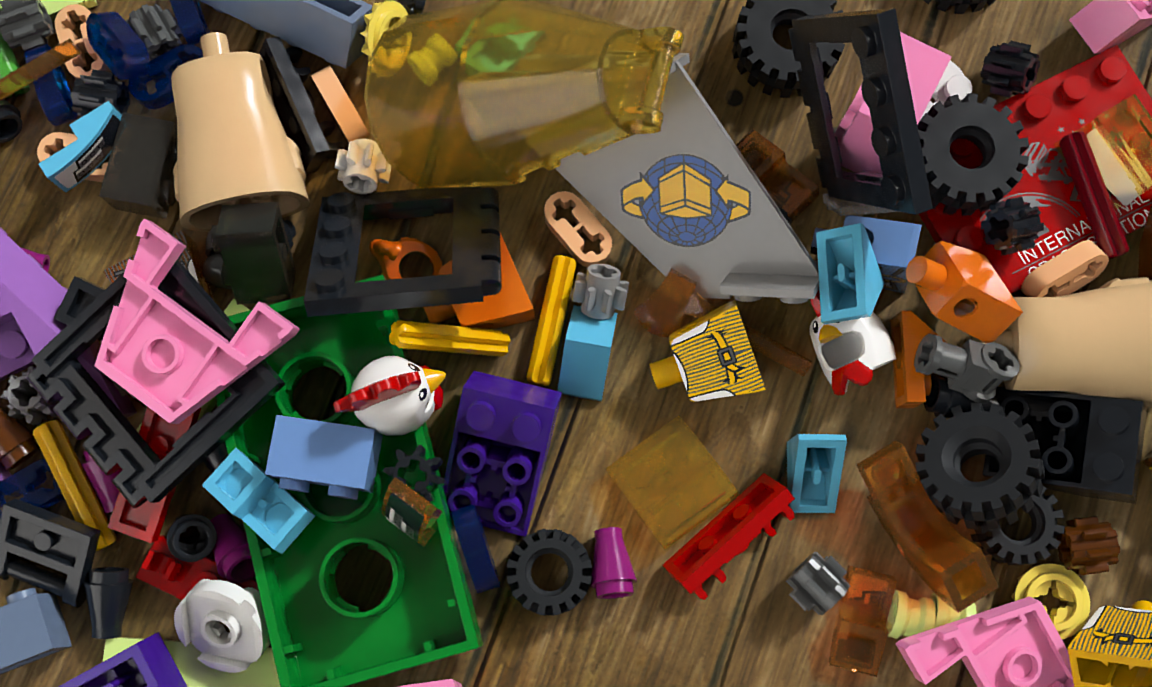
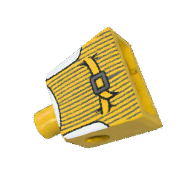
(711, 357)
(1114, 648)

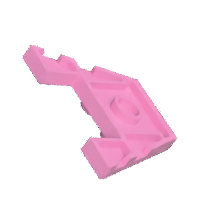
(166, 351)
(998, 646)

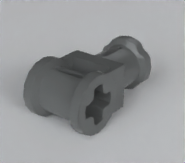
(967, 367)

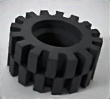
(1034, 545)
(520, 568)

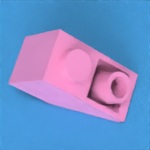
(1111, 22)

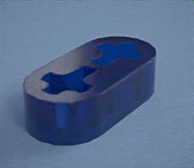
(190, 19)
(117, 45)
(161, 73)
(52, 91)
(25, 481)
(475, 548)

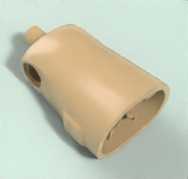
(231, 138)
(1085, 342)

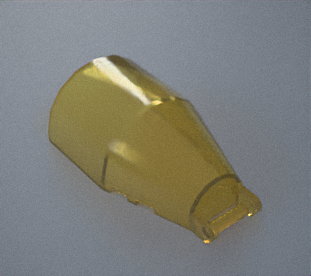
(510, 90)

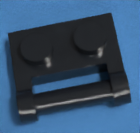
(50, 542)

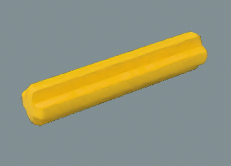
(551, 320)
(448, 338)
(73, 480)

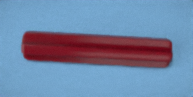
(1093, 194)

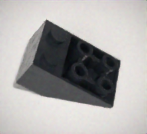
(1084, 441)

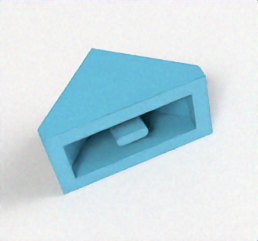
(847, 274)
(586, 355)
(815, 471)

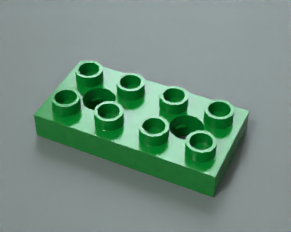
(310, 626)

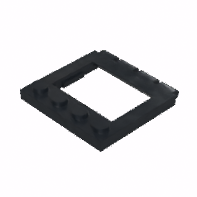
(887, 94)
(337, 244)
(114, 439)

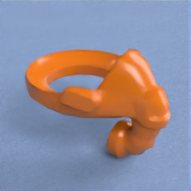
(391, 252)

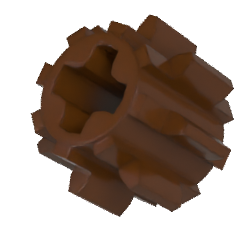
(1088, 546)

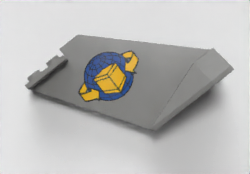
(696, 203)

